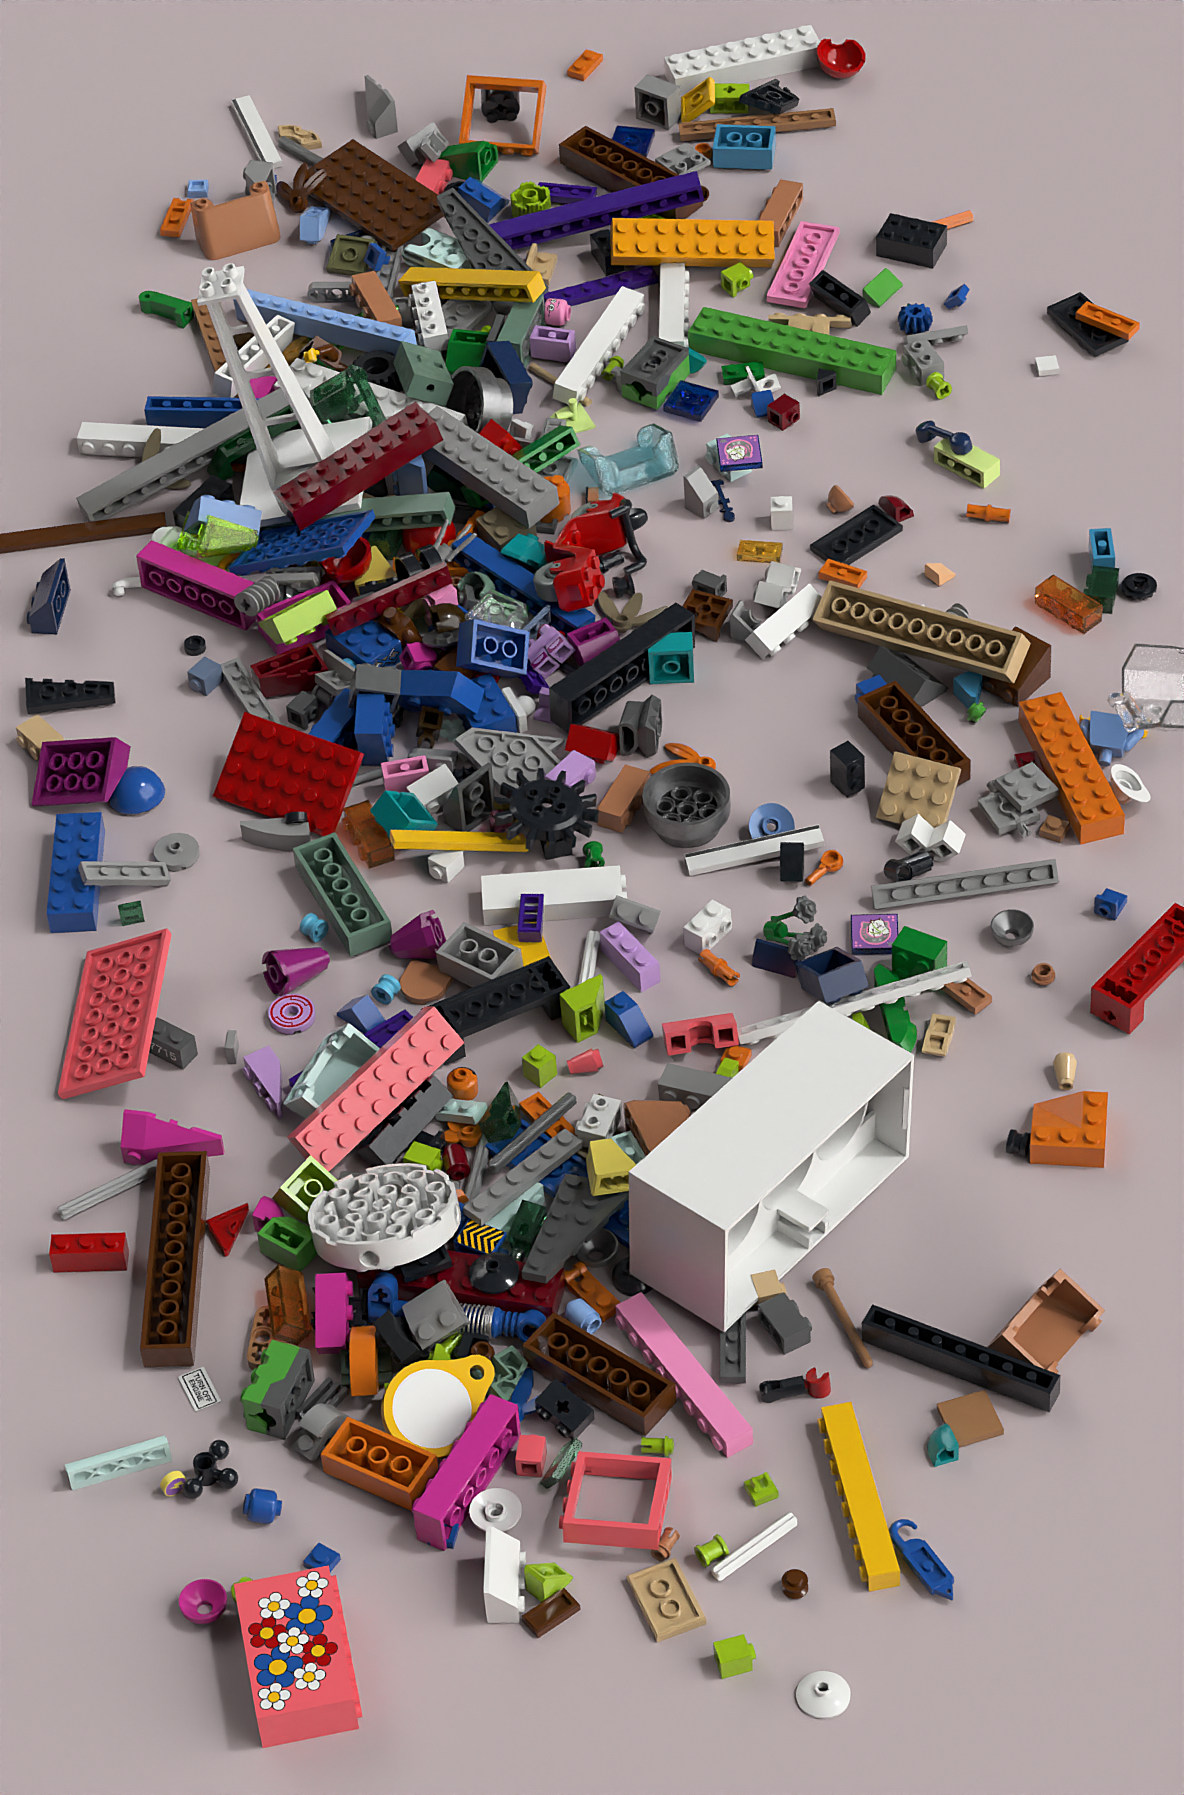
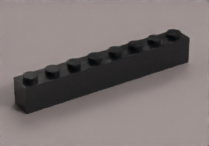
(961, 1358)

